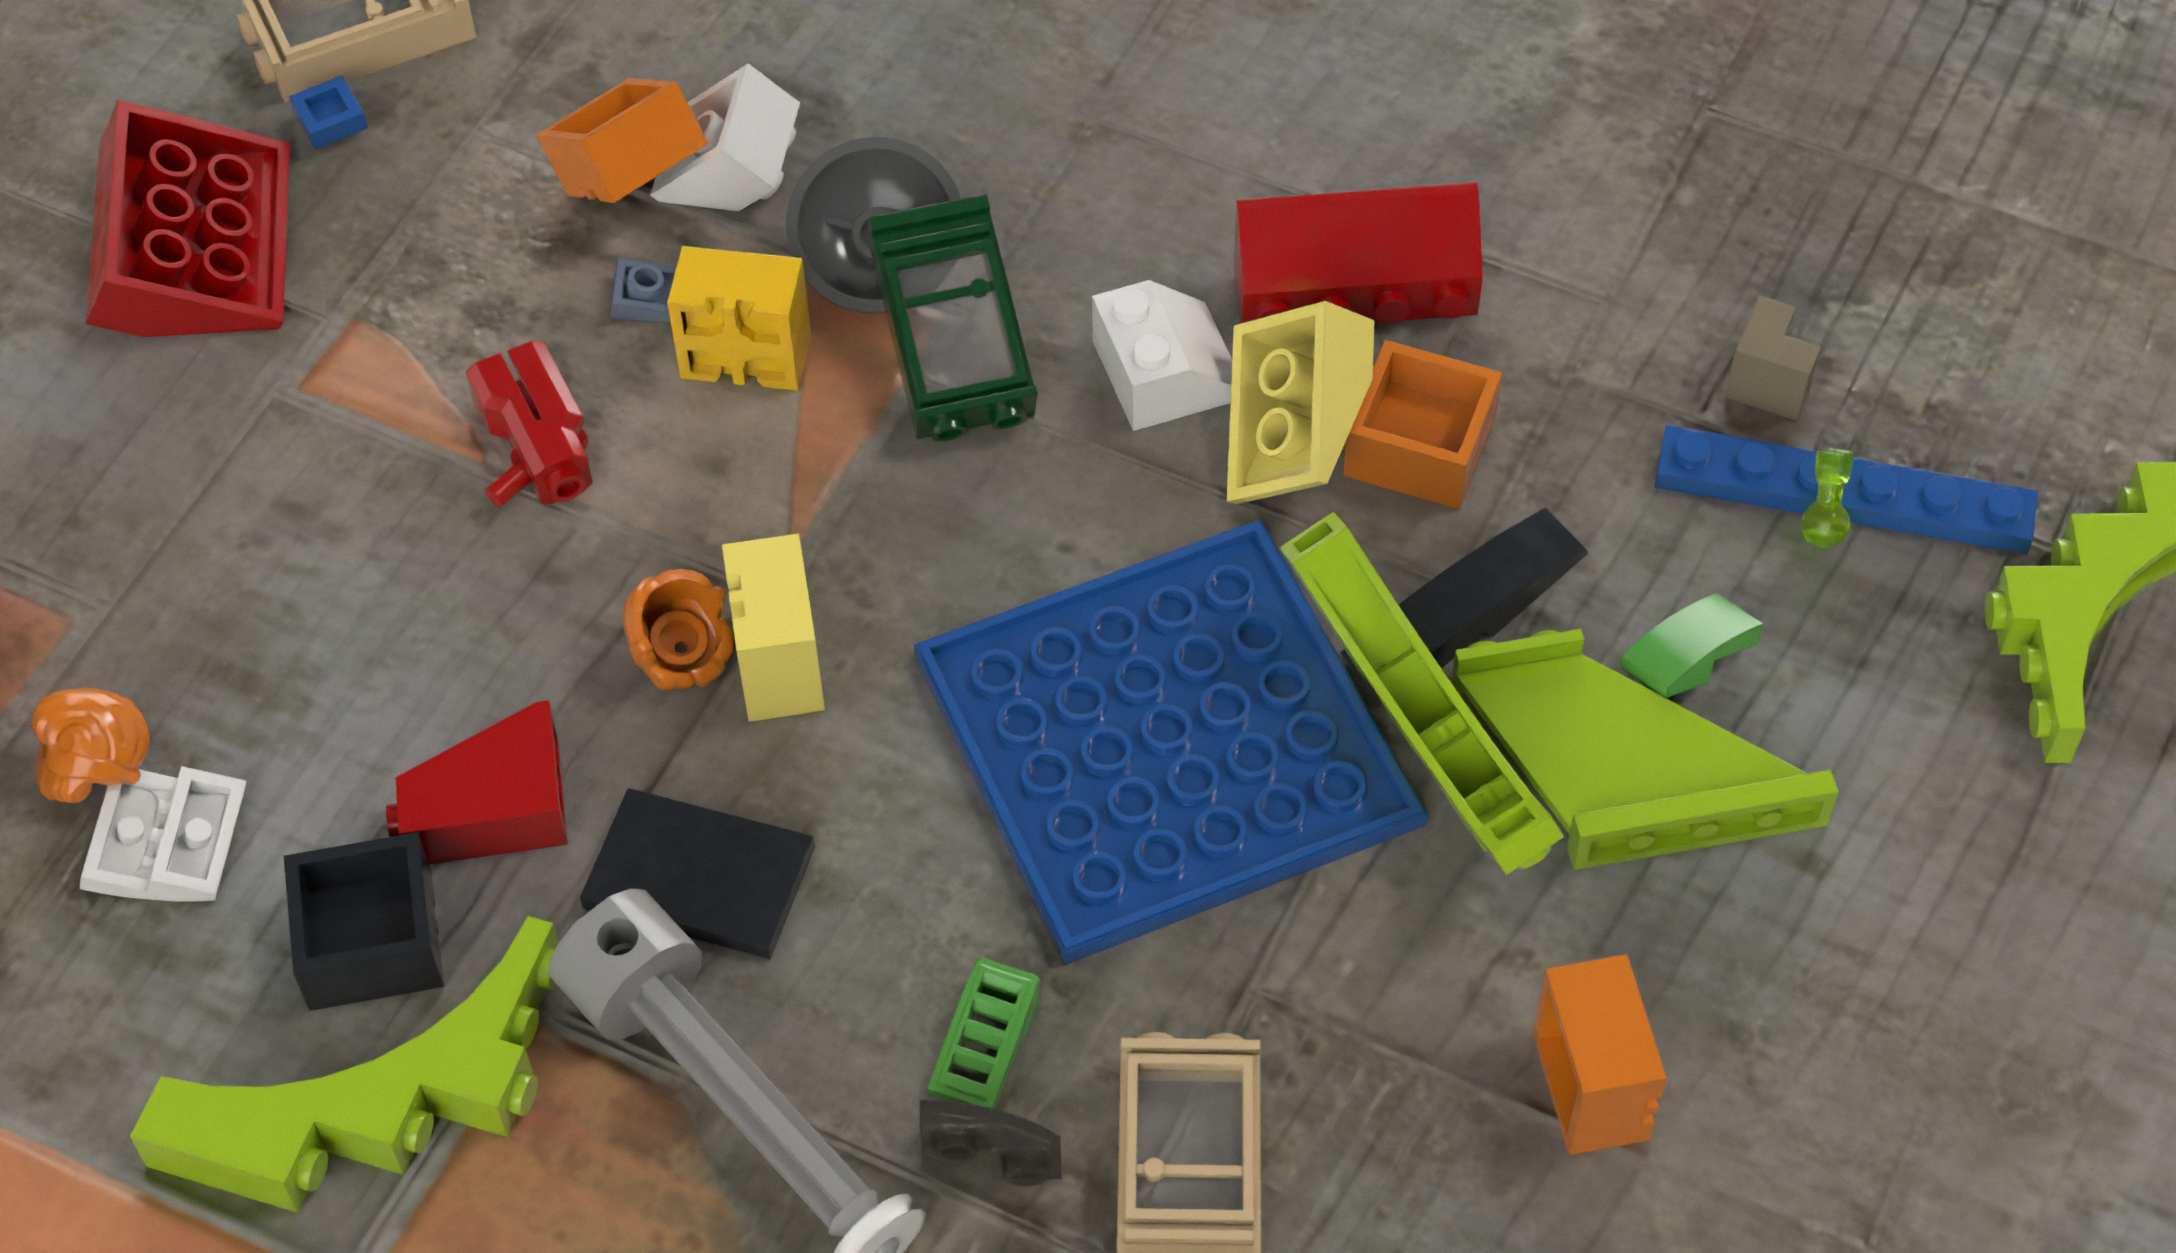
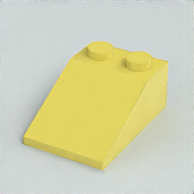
(1295, 397)

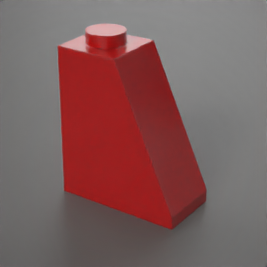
(487, 792)

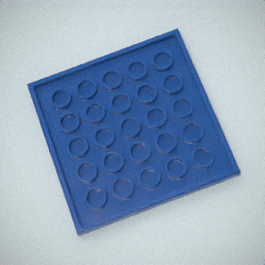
(1166, 740)

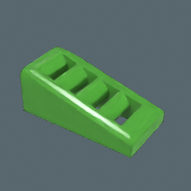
(998, 994)

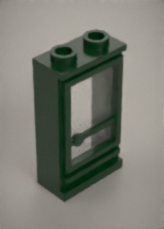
(952, 318)

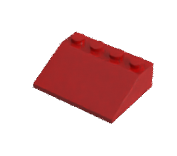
(187, 227)

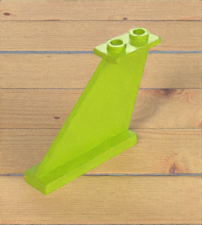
(1625, 763)

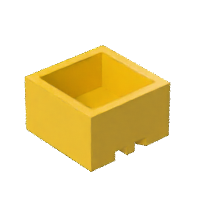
(740, 317)

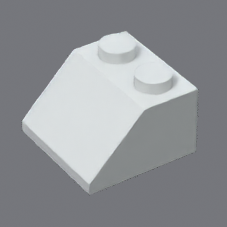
(747, 137)
(1160, 353)

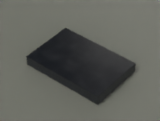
(705, 868)

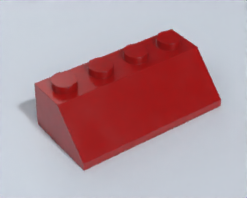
(1365, 251)

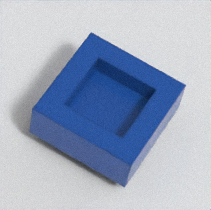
(328, 112)

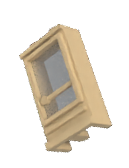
(326, 39)
(1189, 1145)

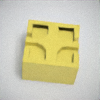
(773, 627)

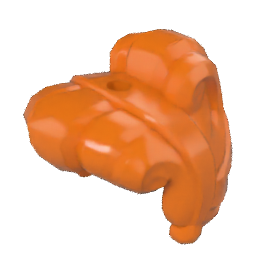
(675, 611)
(86, 741)

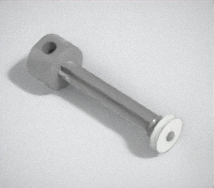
(632, 972)

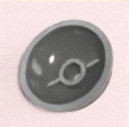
(833, 207)

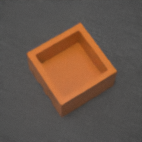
(622, 139)
(1422, 424)
(1598, 1054)

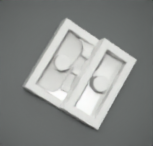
(164, 836)

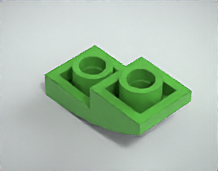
(1686, 644)

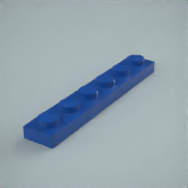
(1873, 496)

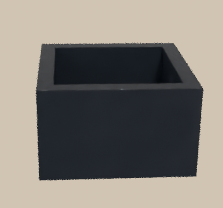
(362, 921)

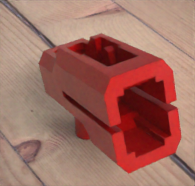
(537, 420)

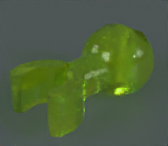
(1826, 520)

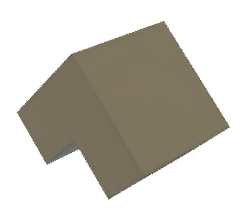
(1769, 365)

